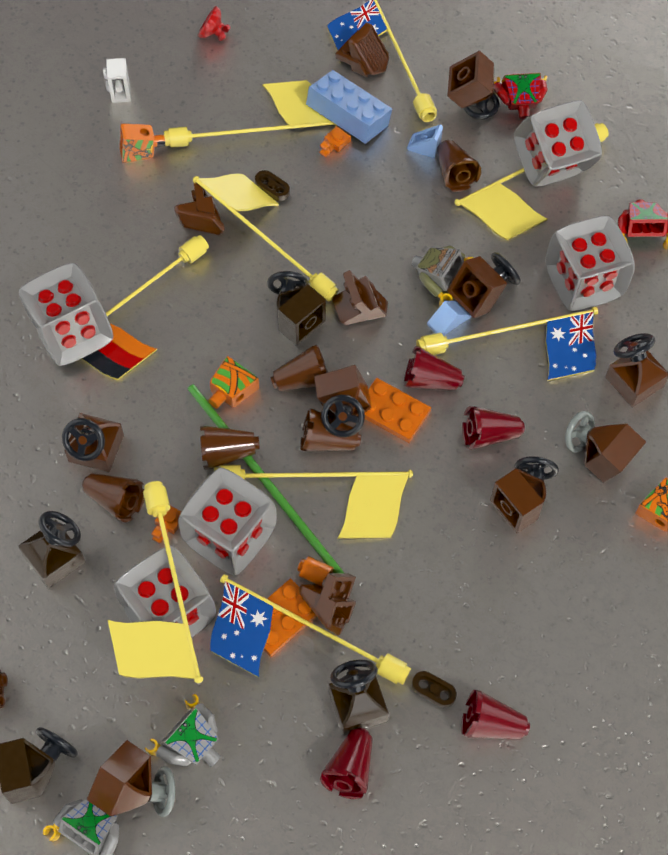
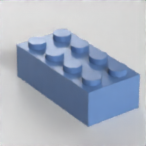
(349, 106)

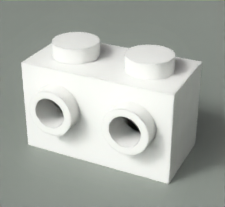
(117, 80)

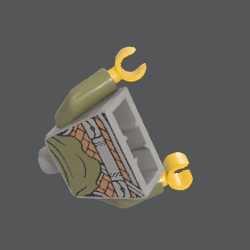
(439, 269)

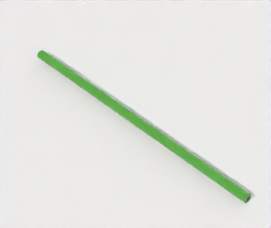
(284, 504)

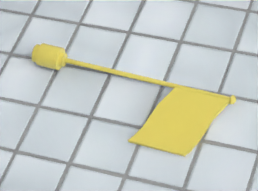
(290, 102)
(241, 194)
(503, 209)
(371, 503)
(156, 646)

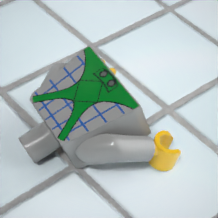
(190, 738)
(86, 827)

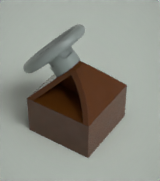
(607, 447)
(127, 784)

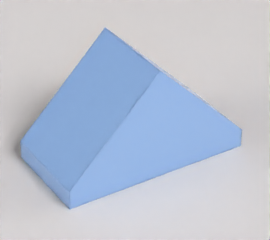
(426, 141)
(448, 317)

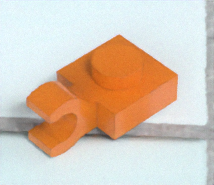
(334, 140)
(171, 524)

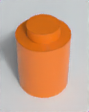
(314, 570)

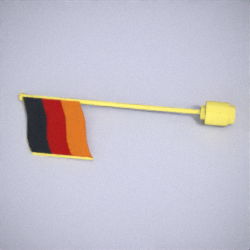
(124, 350)

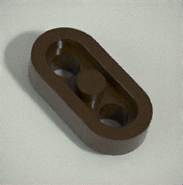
(273, 185)
(435, 687)

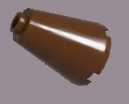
(457, 166)
(300, 371)
(319, 439)
(226, 445)
(115, 494)

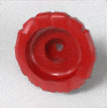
(213, 25)

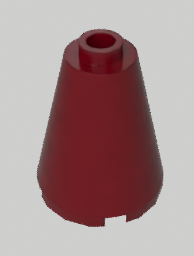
(431, 372)
(489, 427)
(492, 719)
(350, 766)

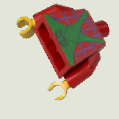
(521, 92)
(644, 220)

